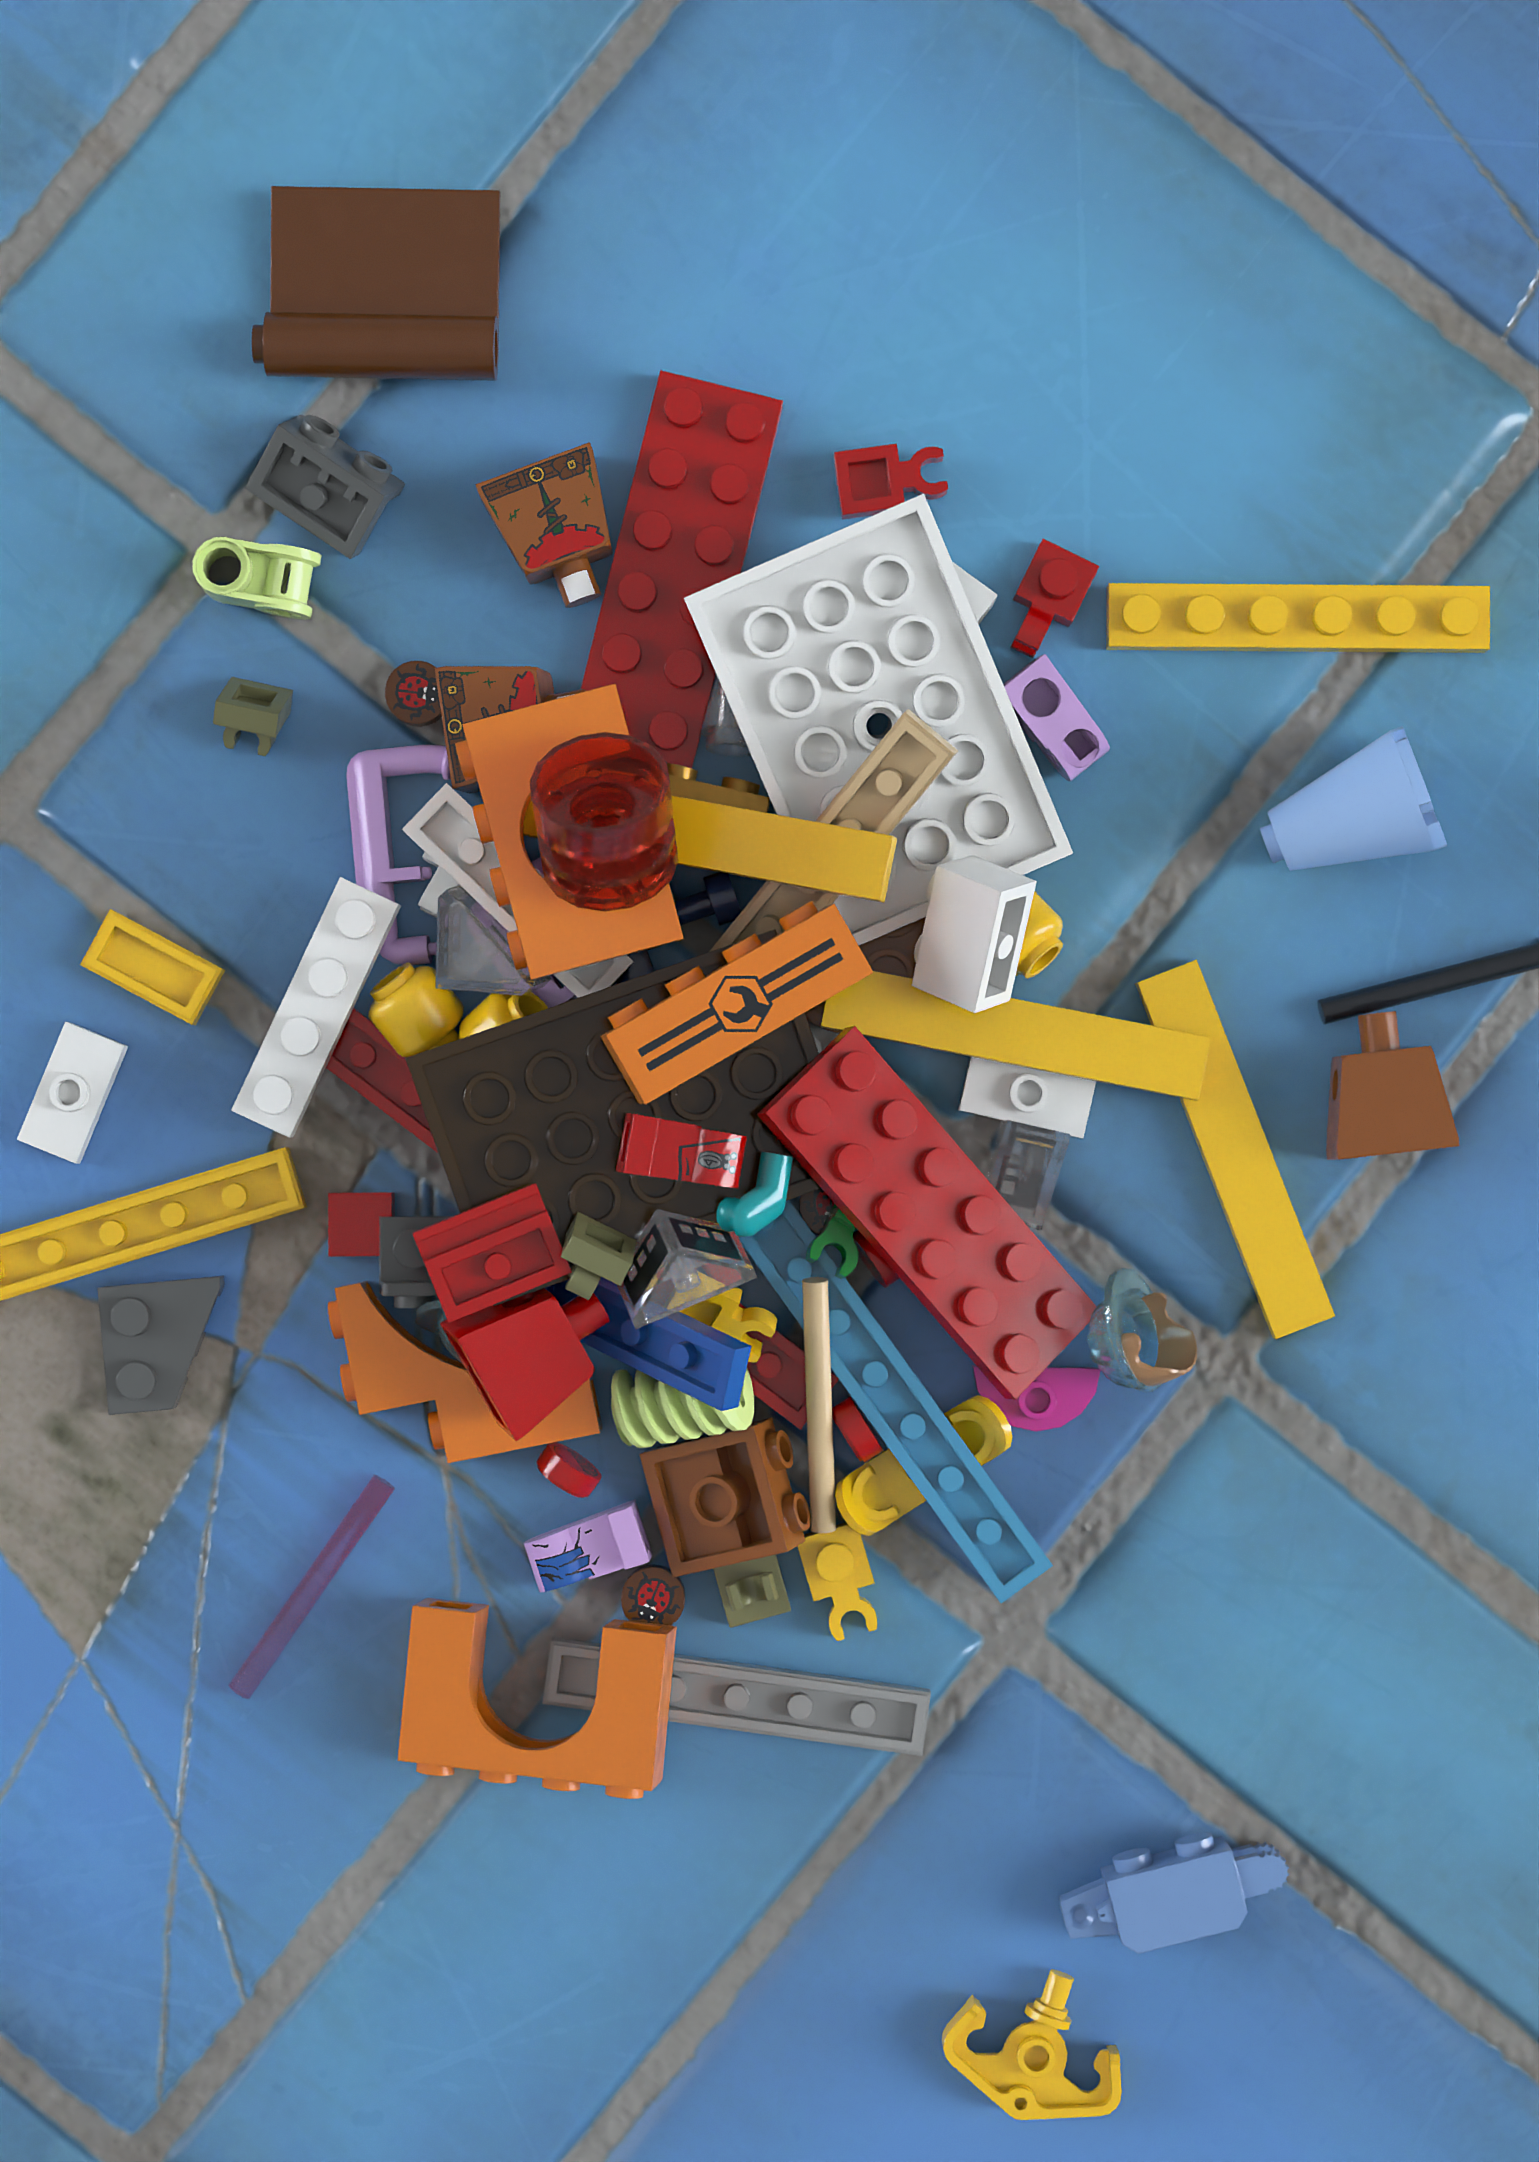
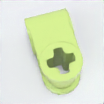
(261, 577)

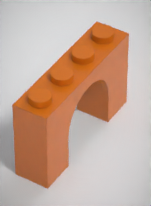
(550, 931)
(454, 1726)

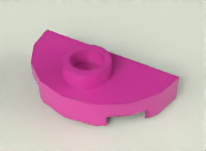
(1049, 1400)

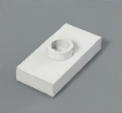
(72, 1092)
(1027, 1096)

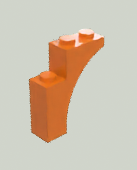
(398, 1370)

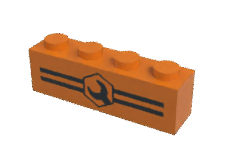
(736, 1003)

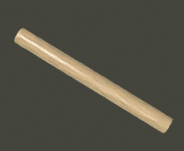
(819, 1404)

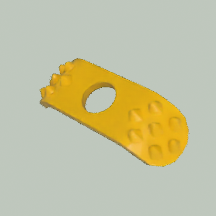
(883, 1491)

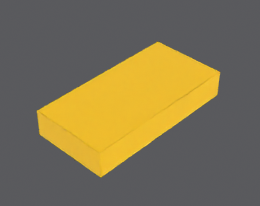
(152, 967)

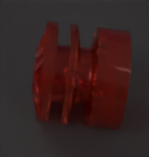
(604, 821)

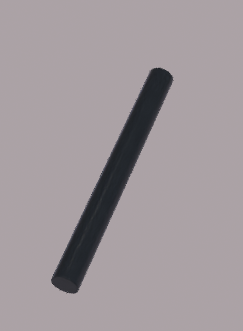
(1429, 983)

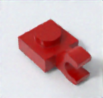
(1051, 591)

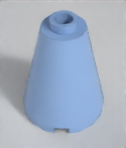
(1357, 811)

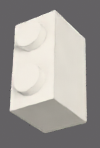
(972, 933)

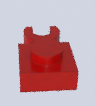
(876, 480)

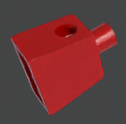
(527, 1354)

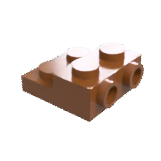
(725, 1498)

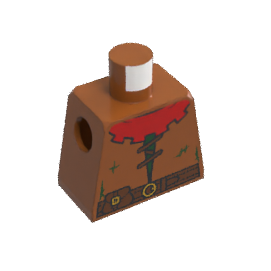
(553, 520)
(483, 692)

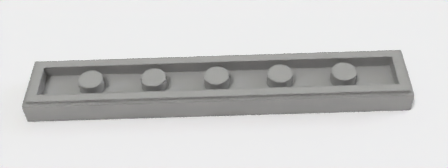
(761, 1699)

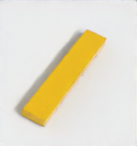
(777, 848)
(1026, 1036)
(1241, 1160)
(149, 1222)

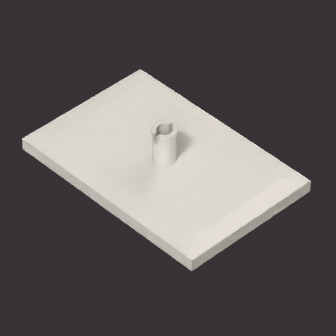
(867, 630)

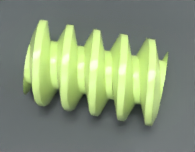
(656, 1412)

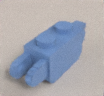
(1173, 1893)

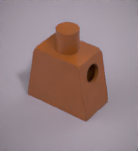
(1386, 1096)

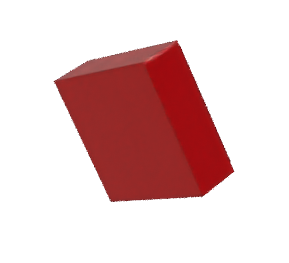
(355, 1222)

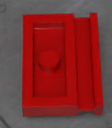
(491, 1252)

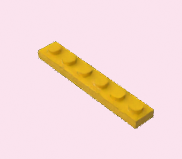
(1297, 617)

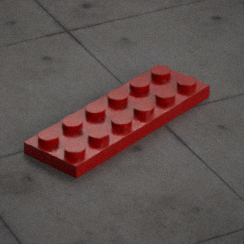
(678, 535)
(929, 1212)

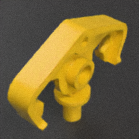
(1029, 2070)

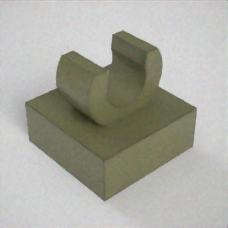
(252, 709)
(595, 1253)
(752, 1590)

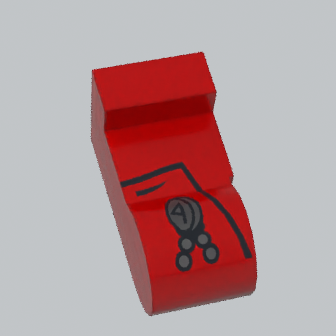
(680, 1151)

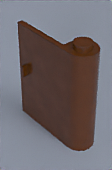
(382, 284)

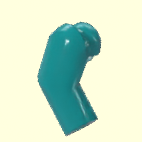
(762, 1203)

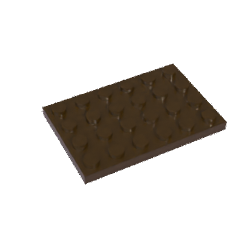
(552, 1107)

